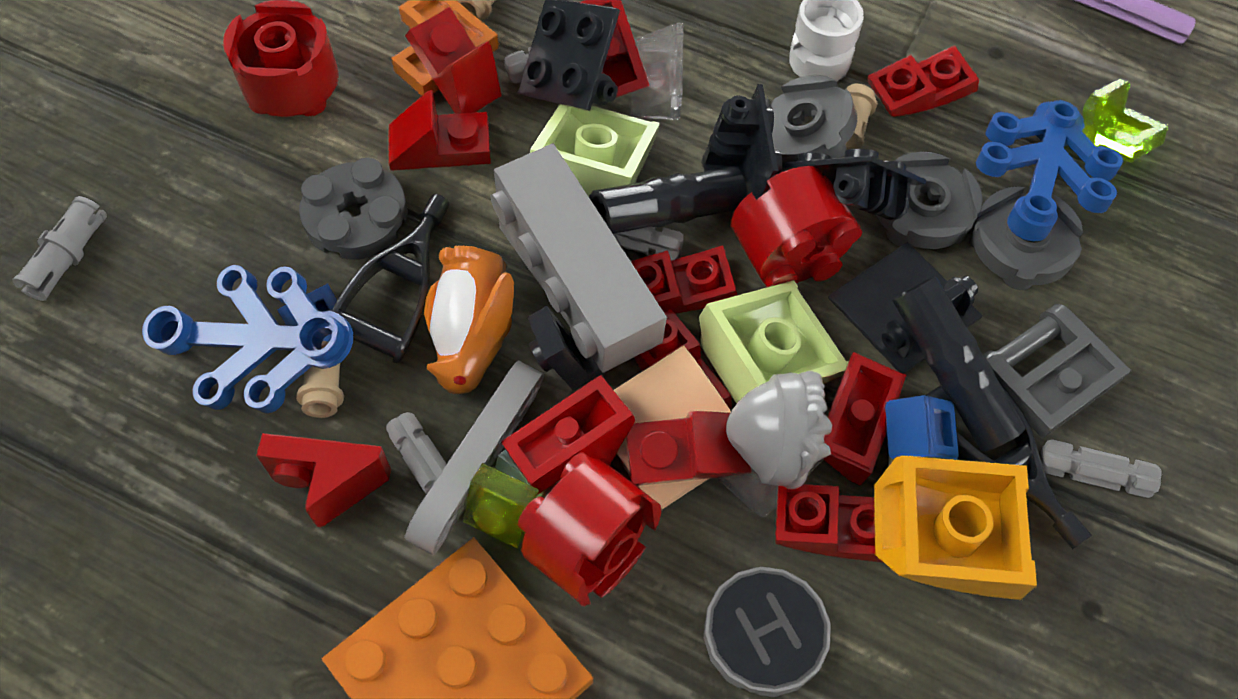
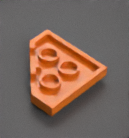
(458, 637)

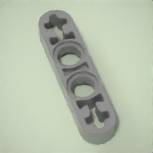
(481, 445)

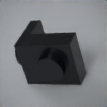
(557, 350)

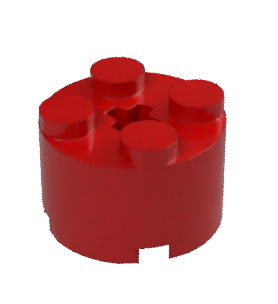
(282, 59)
(795, 228)
(587, 528)

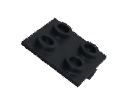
(570, 55)
(745, 141)
(865, 180)
(871, 310)

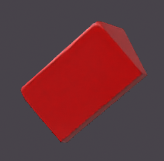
(860, 416)

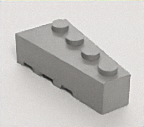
(576, 258)

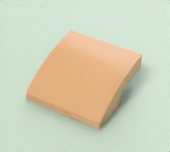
(666, 393)

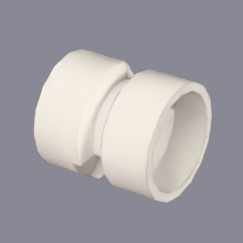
(825, 37)

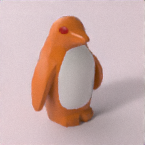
(468, 315)

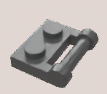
(1064, 381)

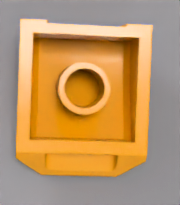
(956, 525)

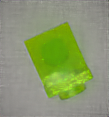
(1117, 127)
(497, 503)

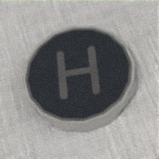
(767, 631)

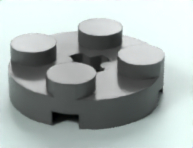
(832, 116)
(349, 184)
(945, 222)
(1021, 261)

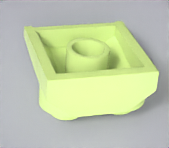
(599, 145)
(766, 336)

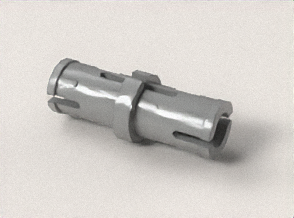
(60, 248)

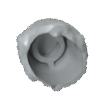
(782, 428)

